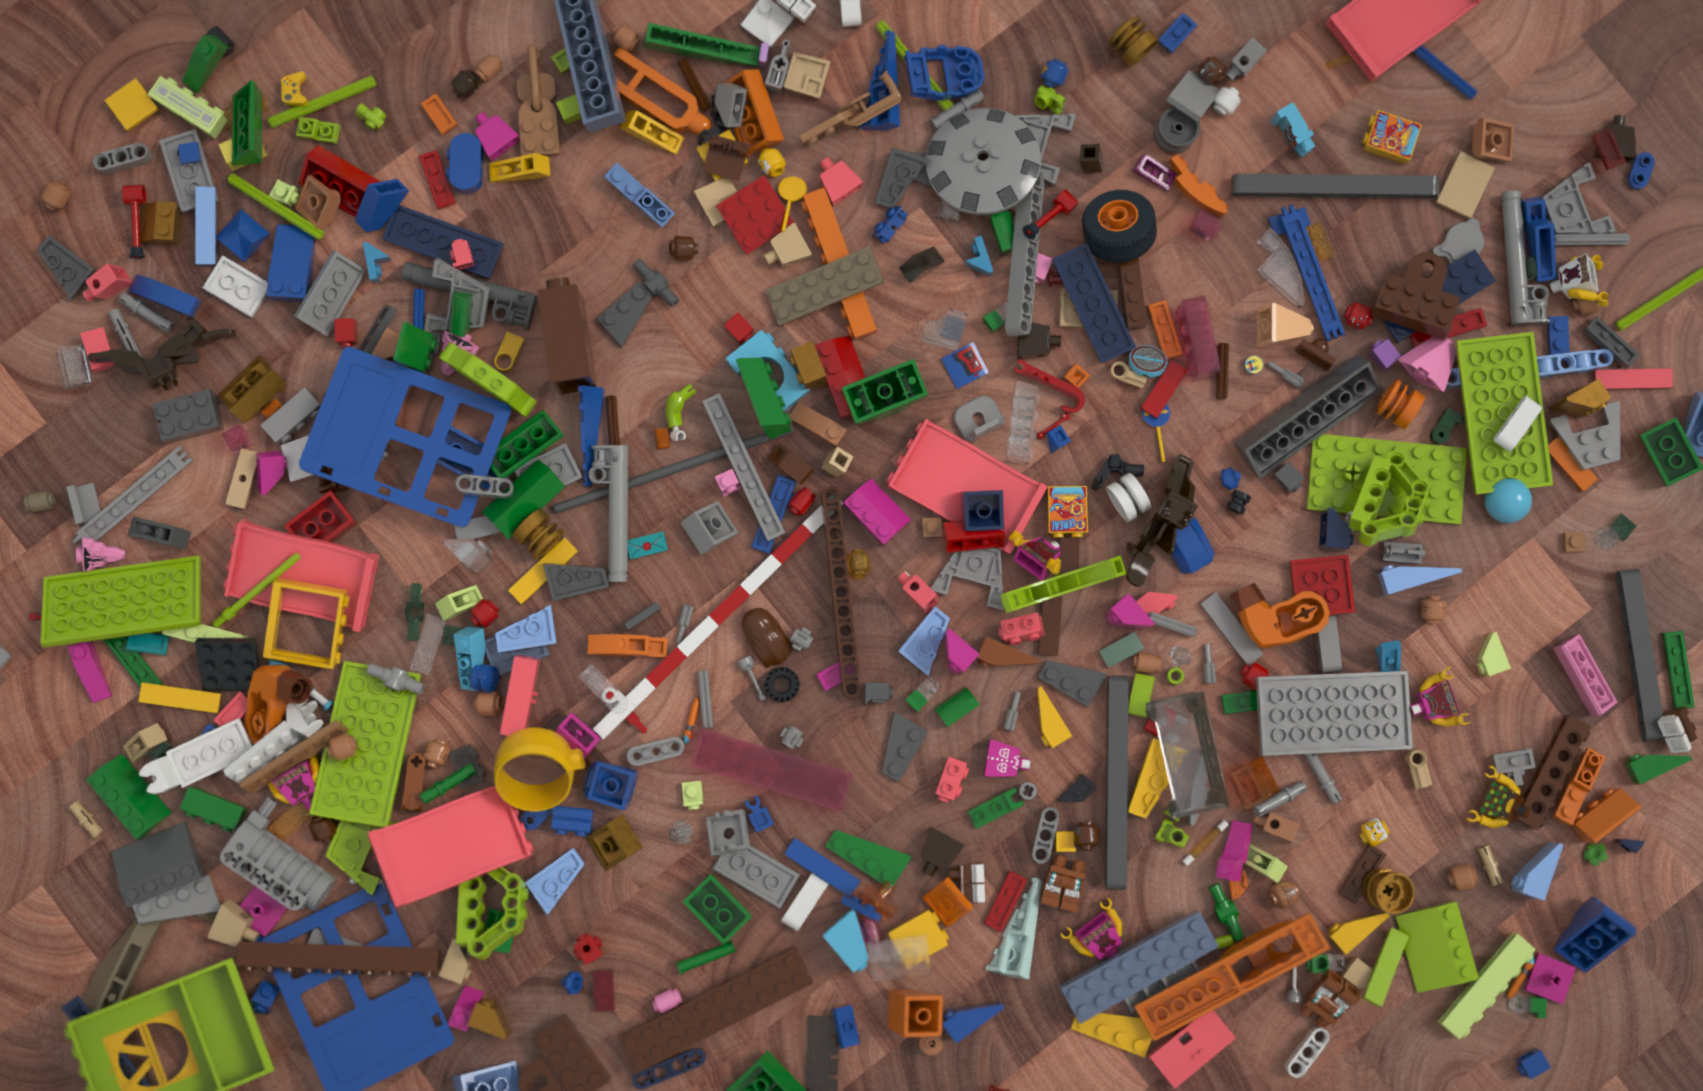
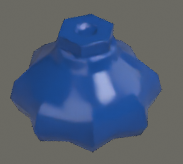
(1230, 478)
(573, 982)

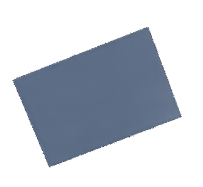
(504, 660)

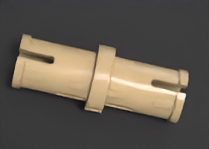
(85, 819)
(1490, 865)

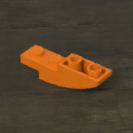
(1201, 195)
(627, 645)
(1577, 786)

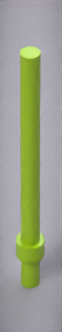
(230, 612)

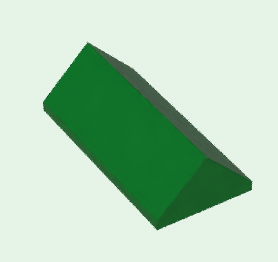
(247, 125)
(525, 444)
(531, 491)

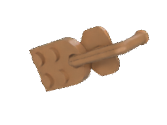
(845, 116)
(538, 128)

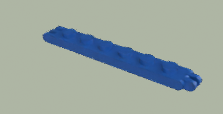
(1311, 273)

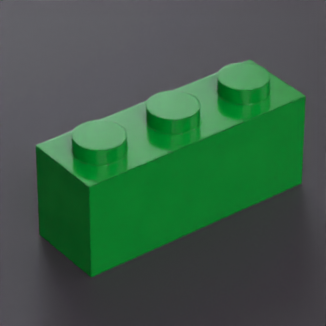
(213, 809)

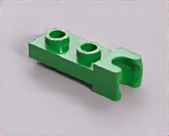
(994, 808)

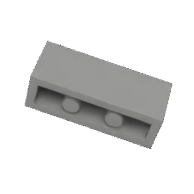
(292, 416)

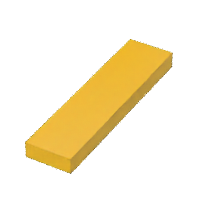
(536, 576)
(180, 697)

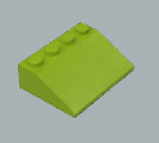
(1437, 947)

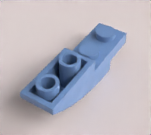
(639, 195)

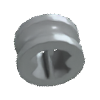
(1033, 793)

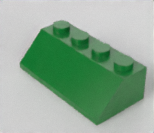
(764, 396)
(128, 797)

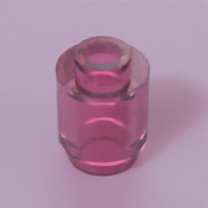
(870, 930)

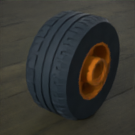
(1119, 226)

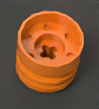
(1399, 403)

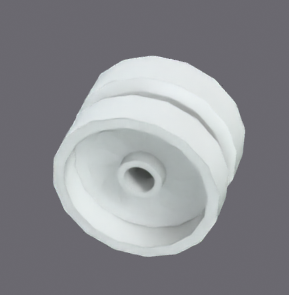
(1128, 497)

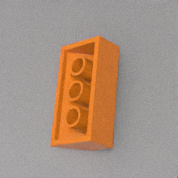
(759, 121)

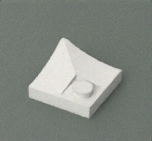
(767, 21)
(293, 452)

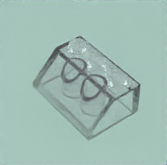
(472, 553)
(898, 957)

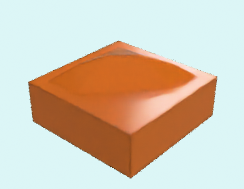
(1076, 375)

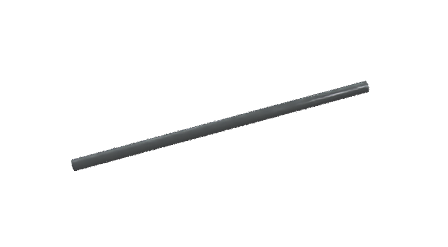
(663, 472)

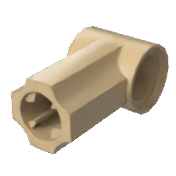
(1128, 375)
(1419, 771)

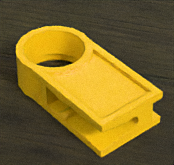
(510, 347)

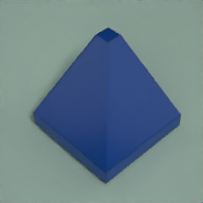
(1057, 438)

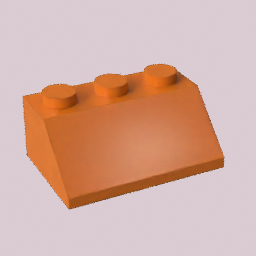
(1604, 815)

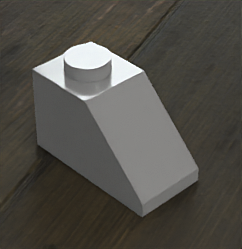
(730, 103)

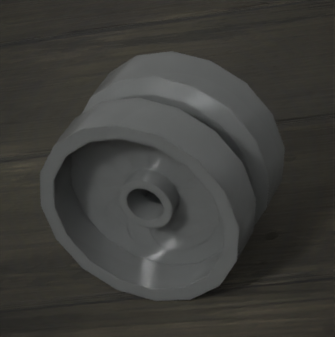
(1175, 131)

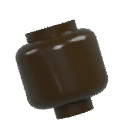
(465, 84)

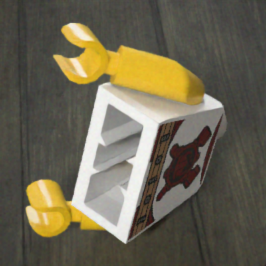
(1579, 279)

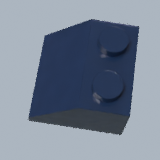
(982, 510)
(1334, 532)

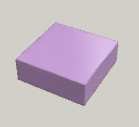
(763, 54)

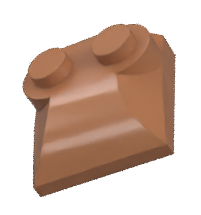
(1493, 140)
(317, 203)

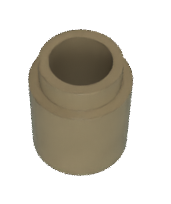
(39, 501)

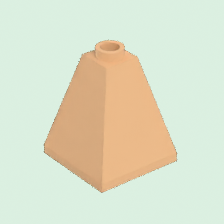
(1280, 325)

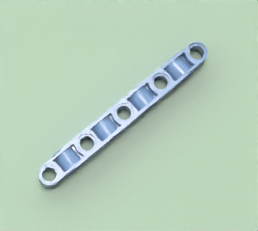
(1550, 365)

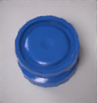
(484, 678)

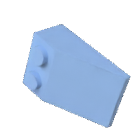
(1536, 875)

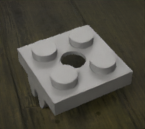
(719, 823)

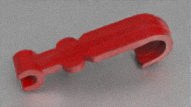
(1055, 383)

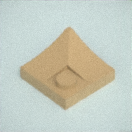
(806, 75)
(712, 195)

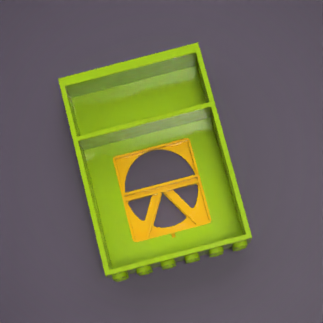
(204, 1007)

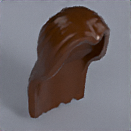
(766, 637)

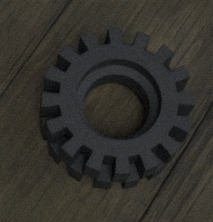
(782, 696)

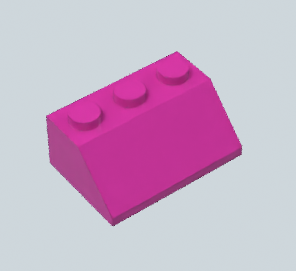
(876, 512)
(1128, 614)
(958, 653)

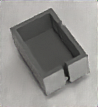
(188, 416)

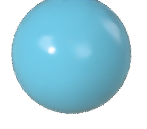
(1508, 501)

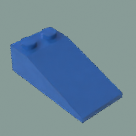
(291, 264)
(466, 443)

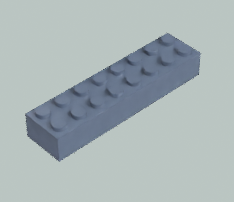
(590, 63)
(1138, 966)

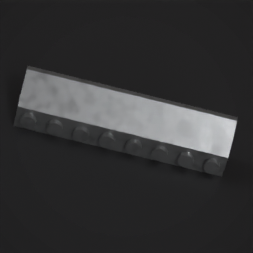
(1309, 416)

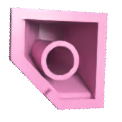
(1430, 362)

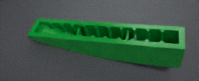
(699, 46)

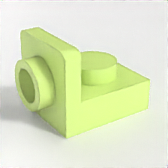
(285, 193)
(692, 794)

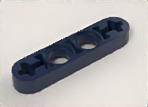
(668, 1066)

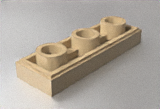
(240, 491)

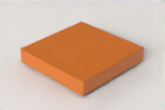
(947, 902)

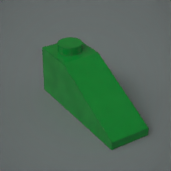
(203, 61)
(1646, 767)

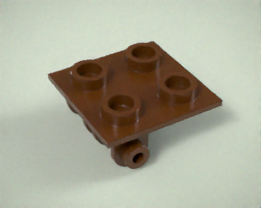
(725, 157)

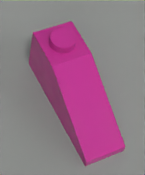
(90, 670)

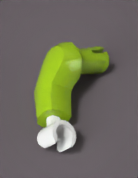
(673, 411)

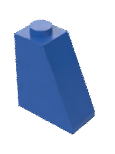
(380, 203)

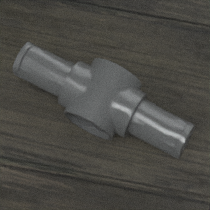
(655, 282)

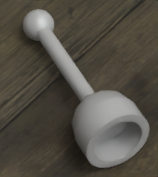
(747, 664)

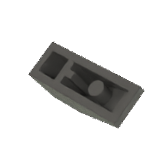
(159, 533)

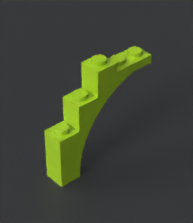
(1063, 584)

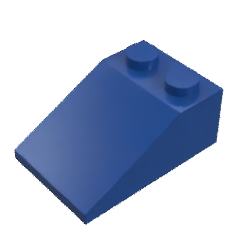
(966, 1019)

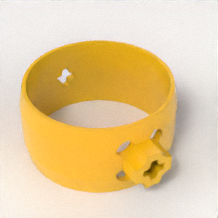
(542, 742)

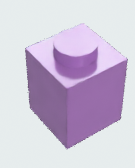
(1384, 354)

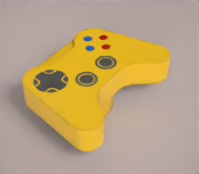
(291, 89)

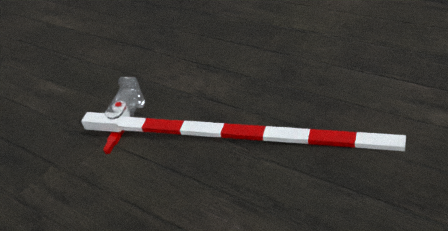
(622, 706)

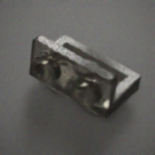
(463, 756)

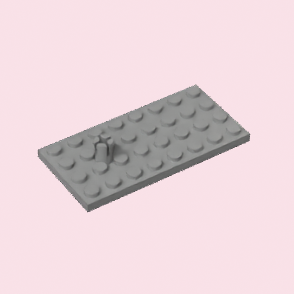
(1334, 713)

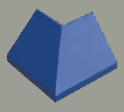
(242, 235)

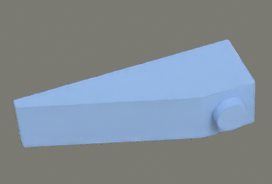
(1402, 578)

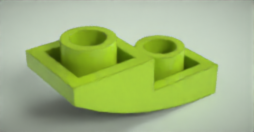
(318, 131)
(1140, 694)

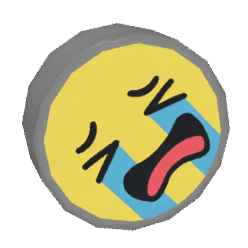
(1253, 365)

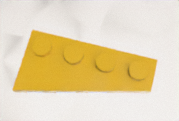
(1150, 781)
(1117, 1030)

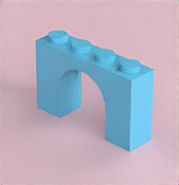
(762, 346)

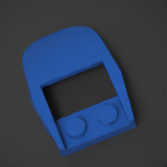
(961, 70)

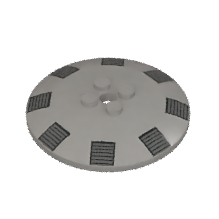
(988, 184)

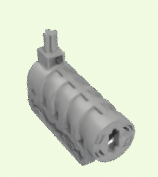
(278, 862)

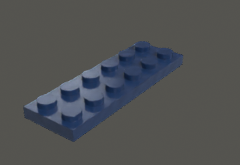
(435, 237)
(1463, 279)
(1093, 303)

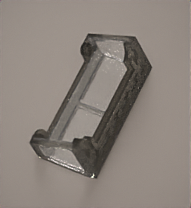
(1189, 754)

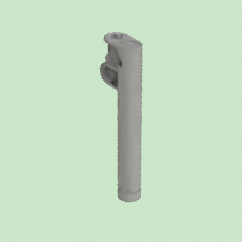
(1524, 306)
(614, 465)

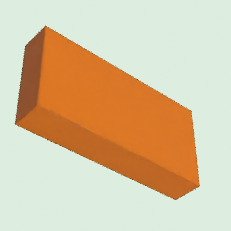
(439, 114)

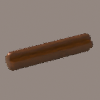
(694, 84)
(1222, 377)
(612, 420)

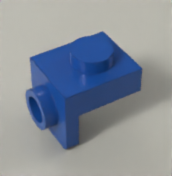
(264, 998)

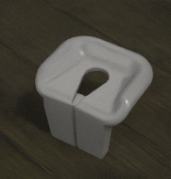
(966, 426)

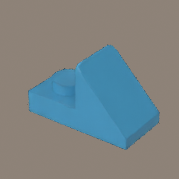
(374, 257)
(982, 262)
(1389, 656)

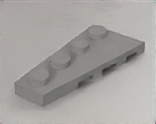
(184, 901)

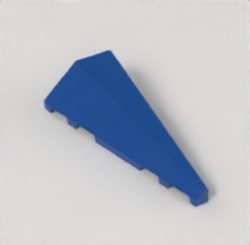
(878, 90)
(590, 420)

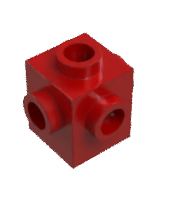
(595, 945)

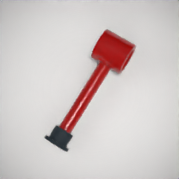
(134, 196)
(1063, 203)

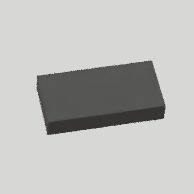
(643, 616)

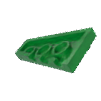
(875, 860)

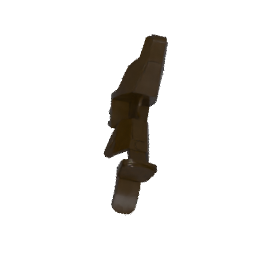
(162, 367)
(1162, 528)

